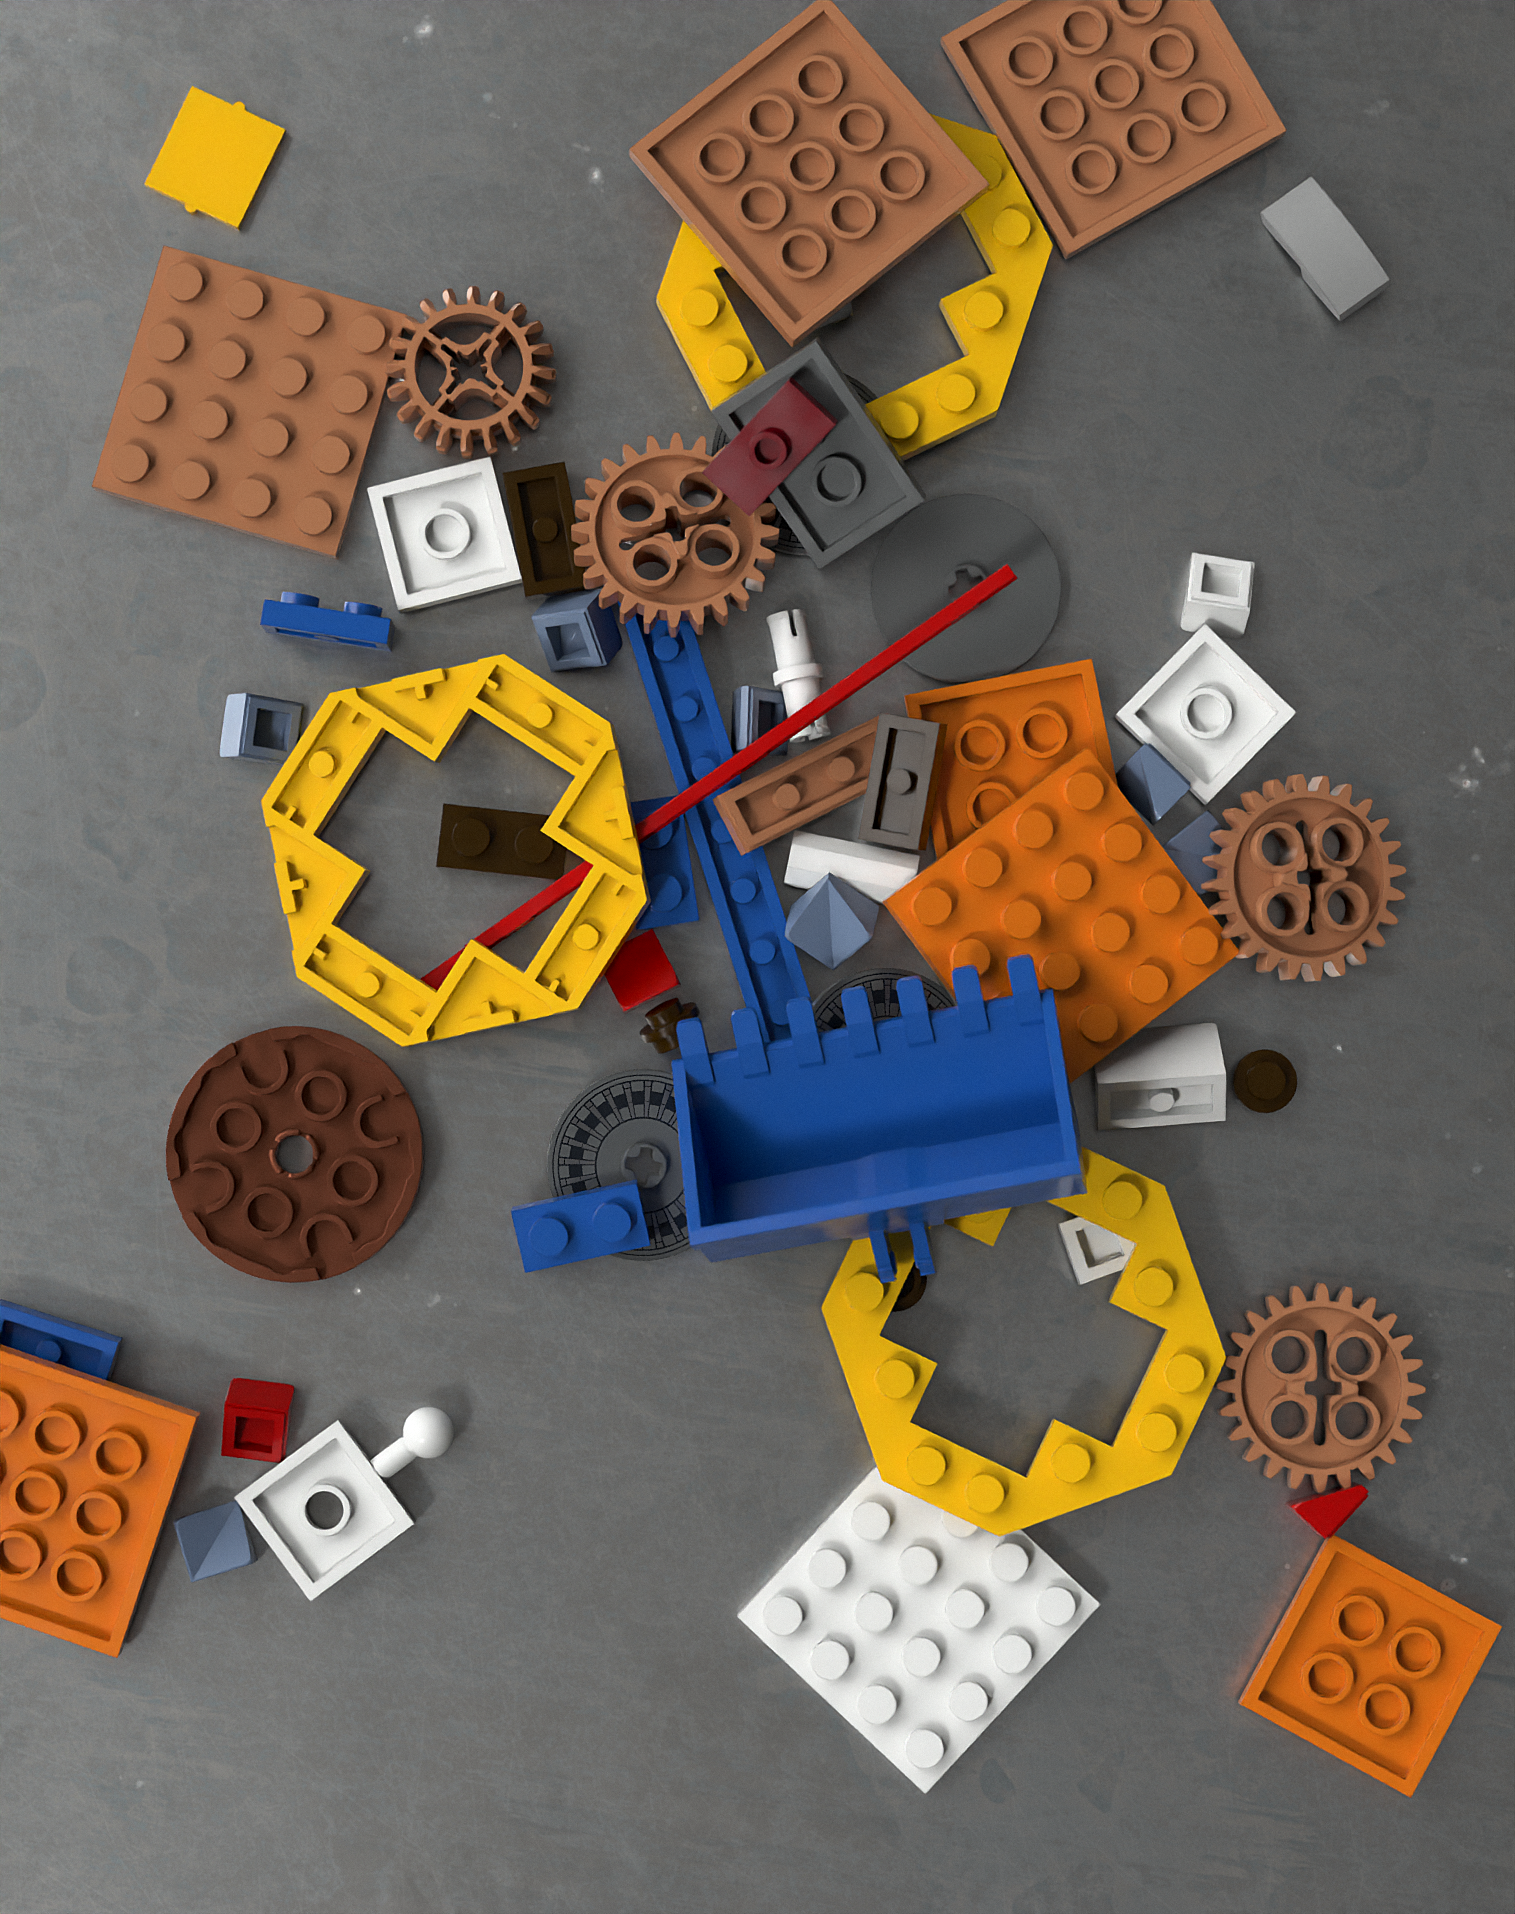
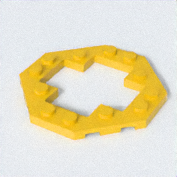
(983, 317)
(589, 820)
(1069, 1465)

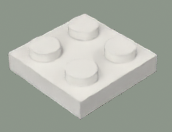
(444, 535)
(1206, 713)

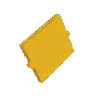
(215, 158)

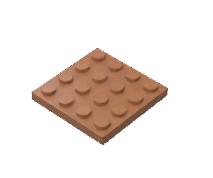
(1111, 104)
(808, 170)
(249, 402)

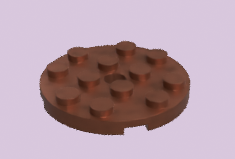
(228, 1143)

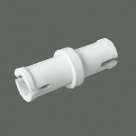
(797, 669)

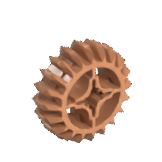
(488, 347)

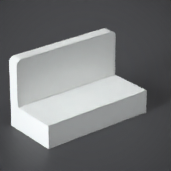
(1162, 1079)

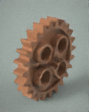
(690, 586)
(1357, 874)
(1378, 1387)

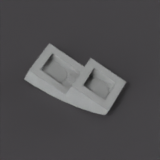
(1326, 248)

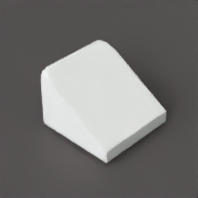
(1218, 595)

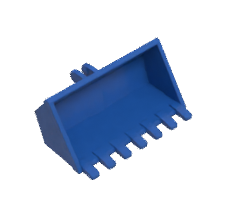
(876, 1120)

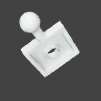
(370, 1507)

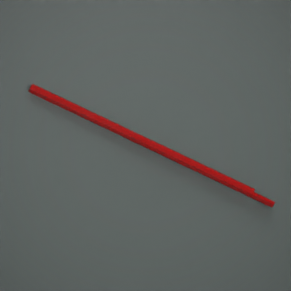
(745, 759)

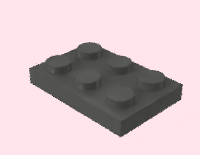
(851, 477)

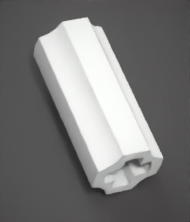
(863, 867)

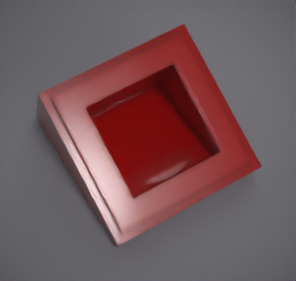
(641, 972)
(257, 1420)
(1328, 1510)

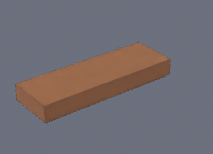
(799, 789)

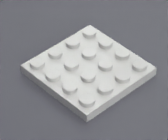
(916, 1622)

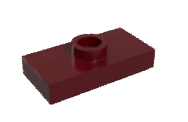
(770, 446)

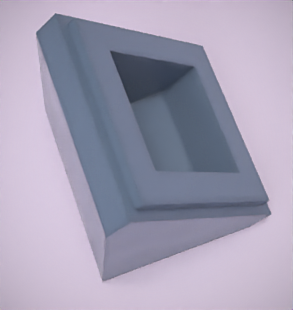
(755, 714)

